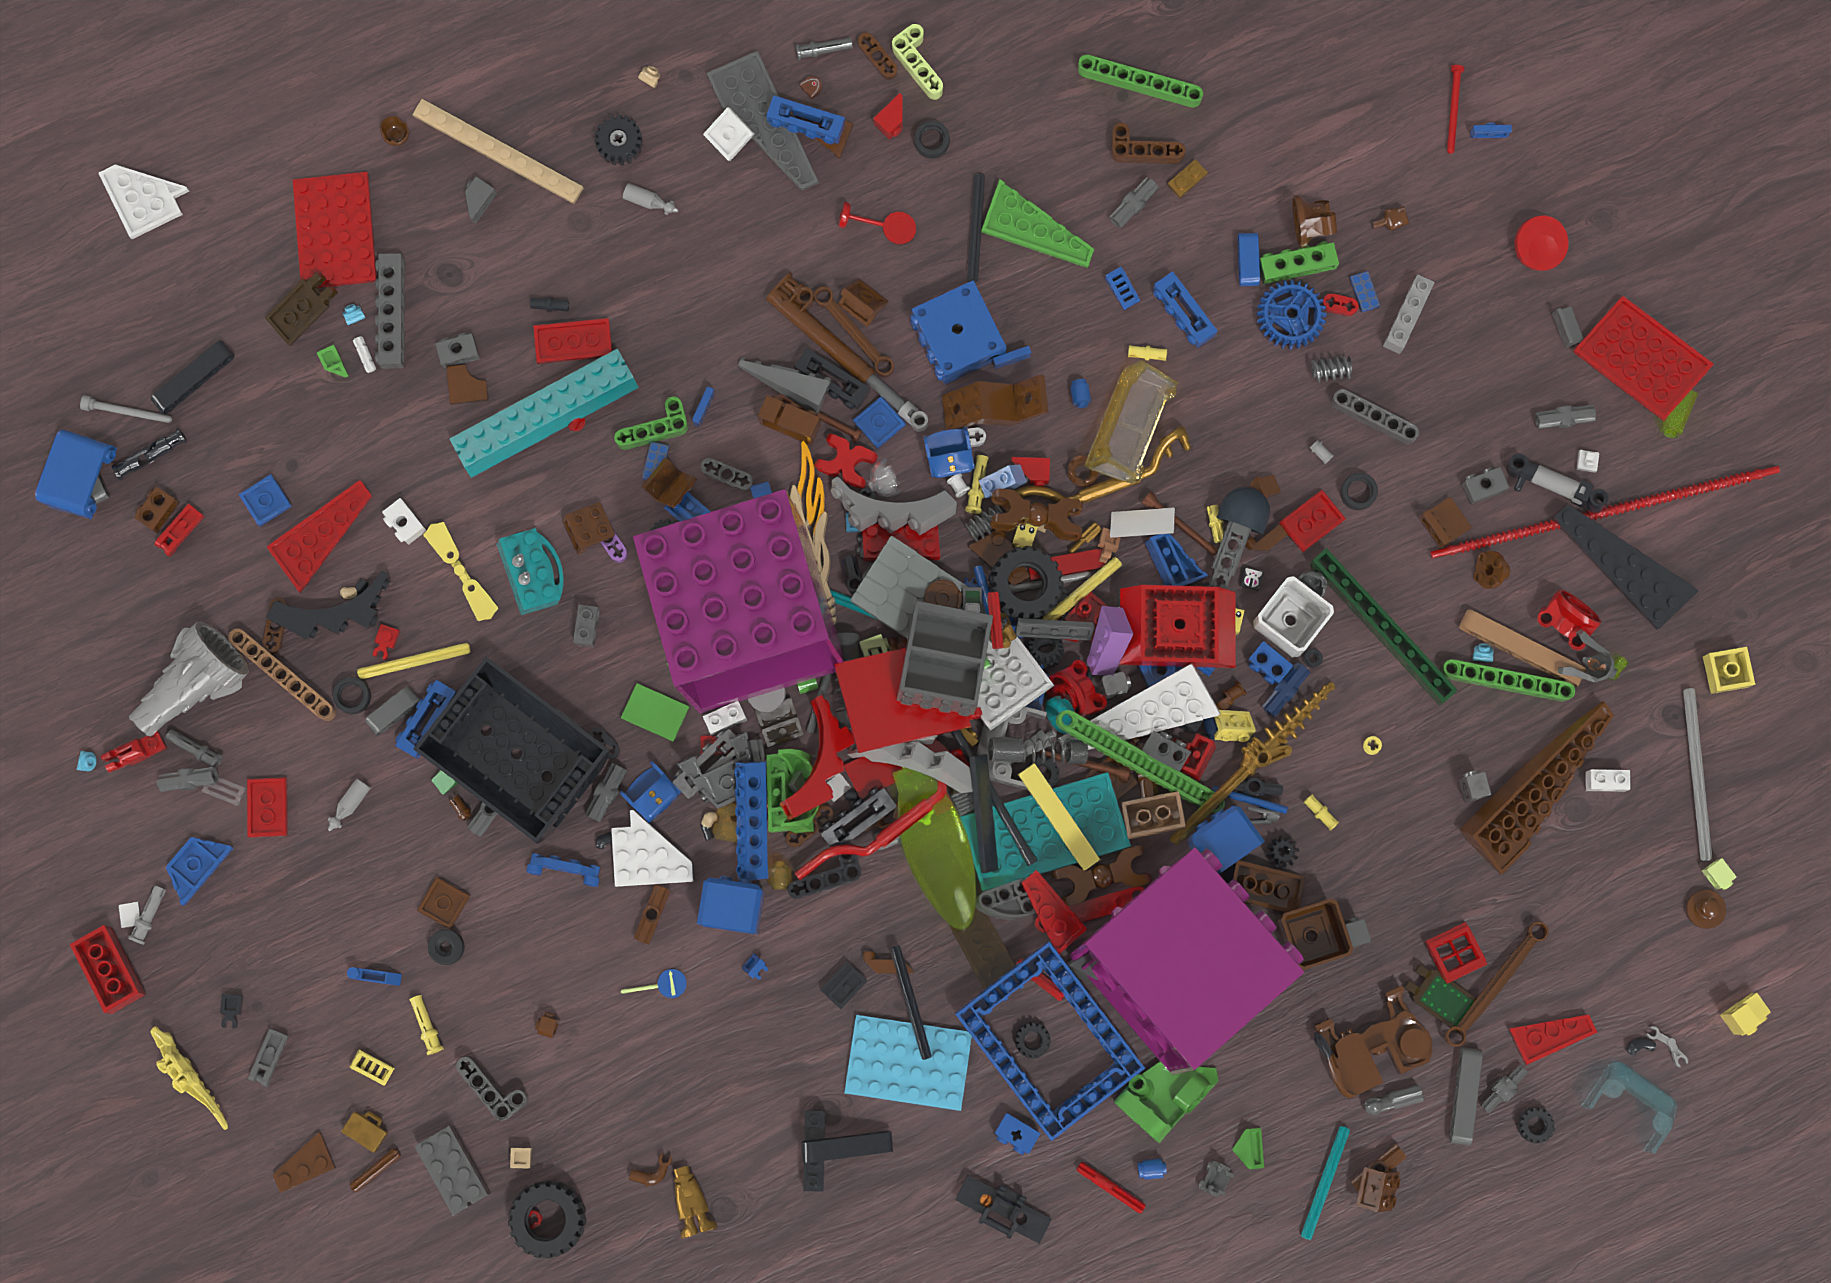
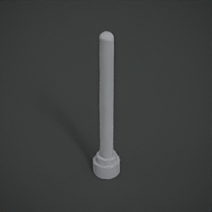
(88, 403)
(1038, 584)

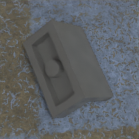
(1567, 327)

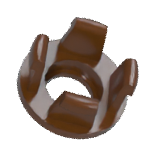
(1071, 471)

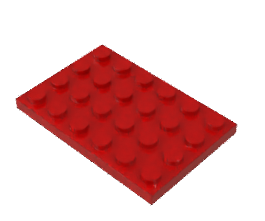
(335, 229)
(1643, 358)

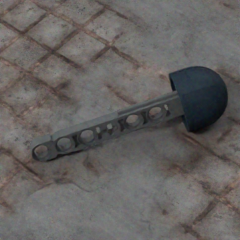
(1244, 511)

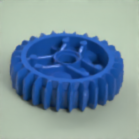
(1297, 327)

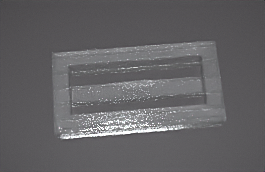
(239, 795)

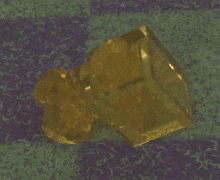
(726, 829)

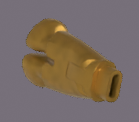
(691, 1203)

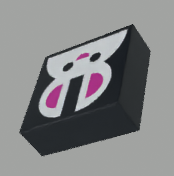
(1251, 578)

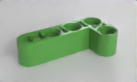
(650, 428)

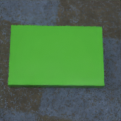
(655, 712)

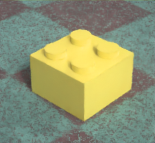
(1729, 670)

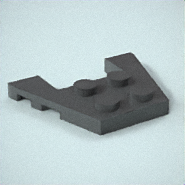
(720, 782)

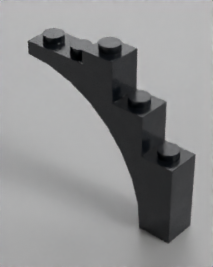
(359, 610)

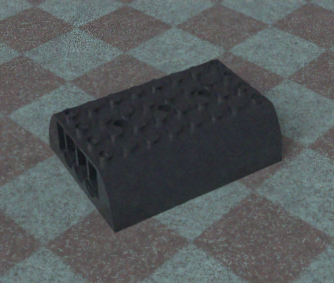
(486, 762)

